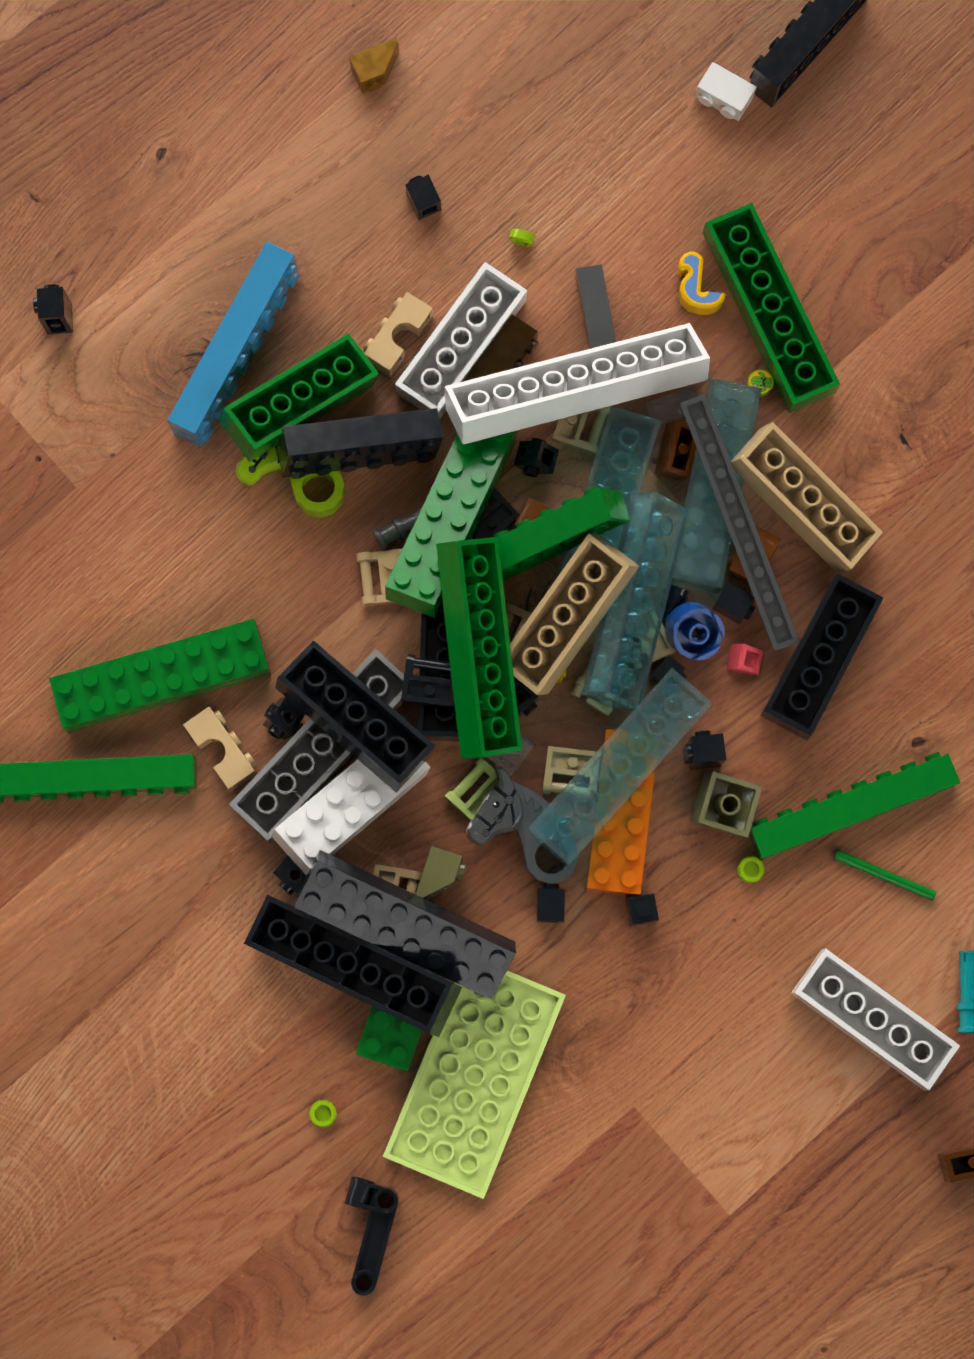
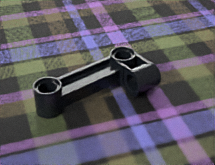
(365, 1195)

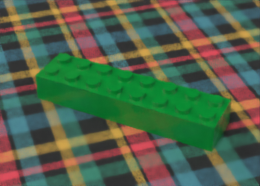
(770, 307)
(447, 516)
(479, 647)
(159, 676)

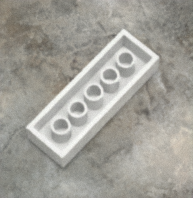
(461, 338)
(338, 813)
(875, 1019)

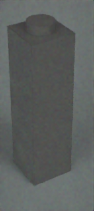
(595, 306)

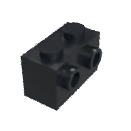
(54, 309)
(704, 750)

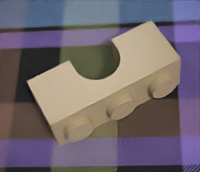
(407, 315)
(207, 729)

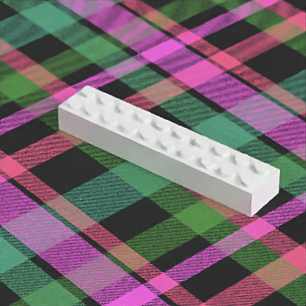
(576, 383)

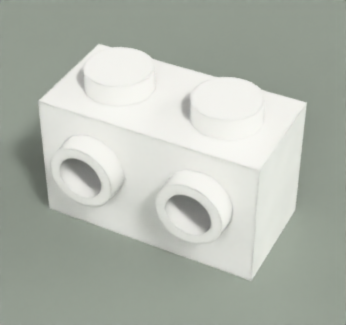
(725, 92)

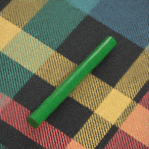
(885, 875)

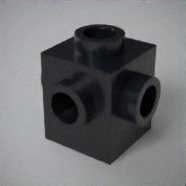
(536, 457)
(283, 719)
(285, 873)

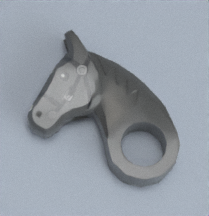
(510, 809)

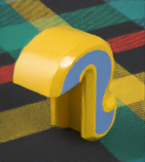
(690, 288)

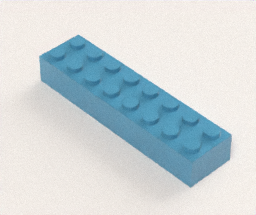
(234, 345)

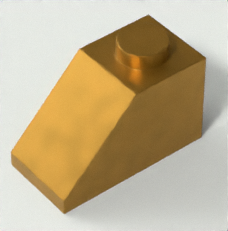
(374, 65)

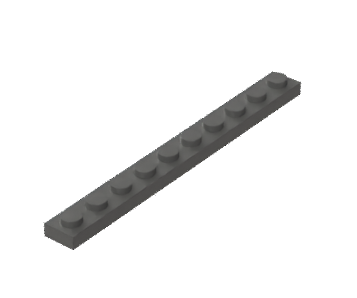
(739, 522)

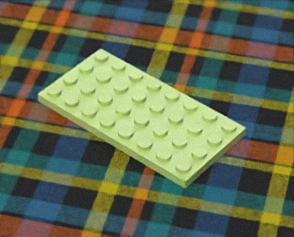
(474, 1083)

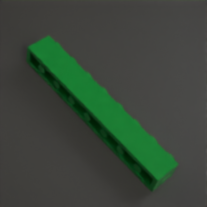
(98, 777)
(853, 806)

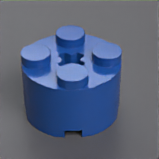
(707, 626)

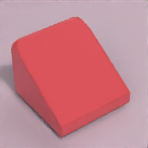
(745, 659)

